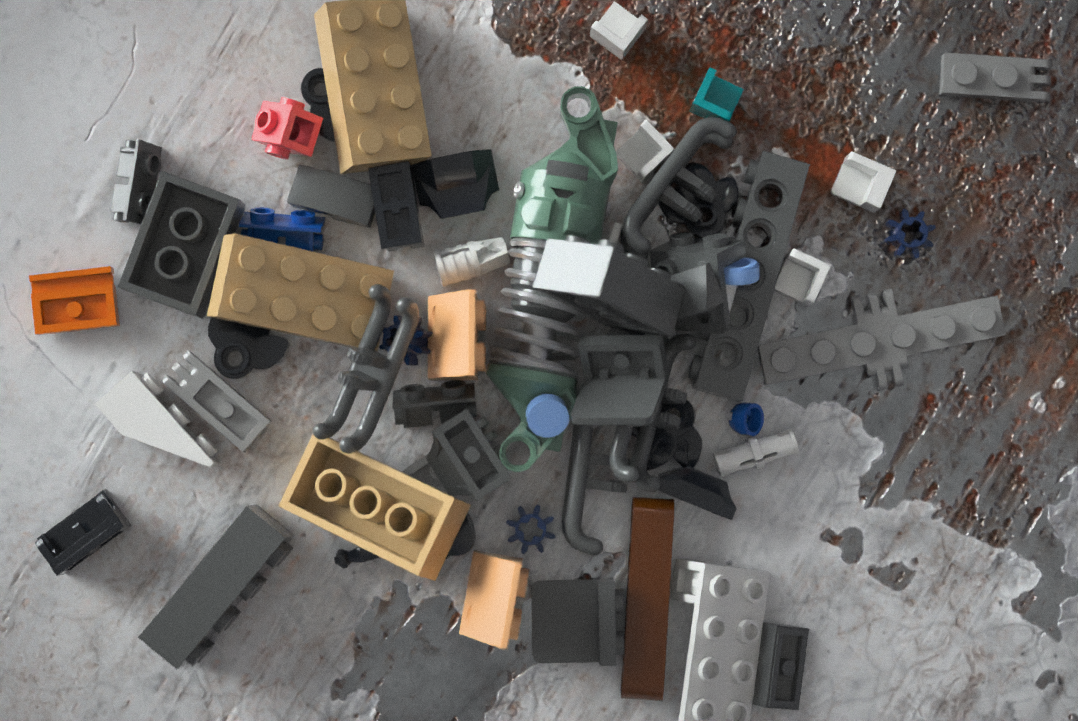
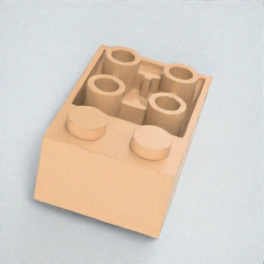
(454, 342)
(491, 598)

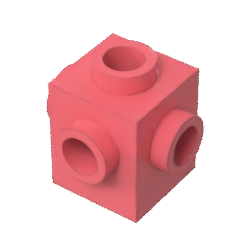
(286, 128)

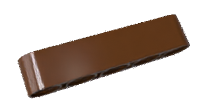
(647, 598)

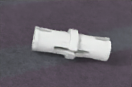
(756, 452)

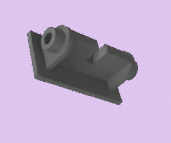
(141, 164)
(415, 403)

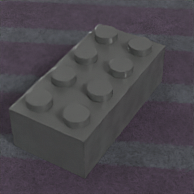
(216, 586)

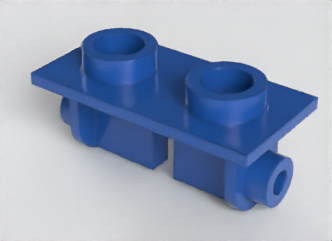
(298, 228)

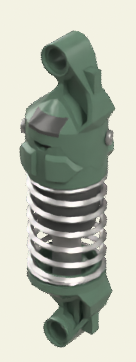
(554, 199)

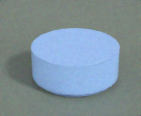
(742, 272)
(547, 415)

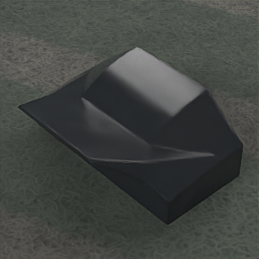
(456, 182)
(699, 490)

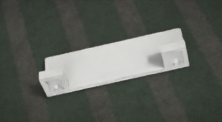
(722, 638)

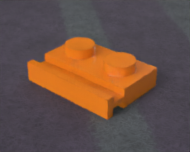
(74, 300)

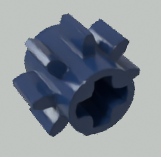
(920, 232)
(418, 344)
(536, 539)

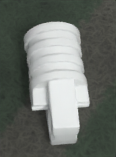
(470, 260)

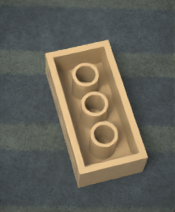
(372, 83)
(294, 290)
(375, 507)

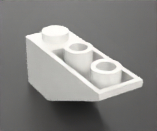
(144, 416)

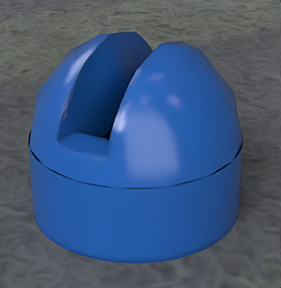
(754, 420)

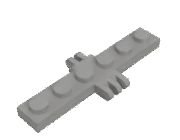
(881, 339)

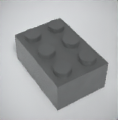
(180, 244)
(609, 285)

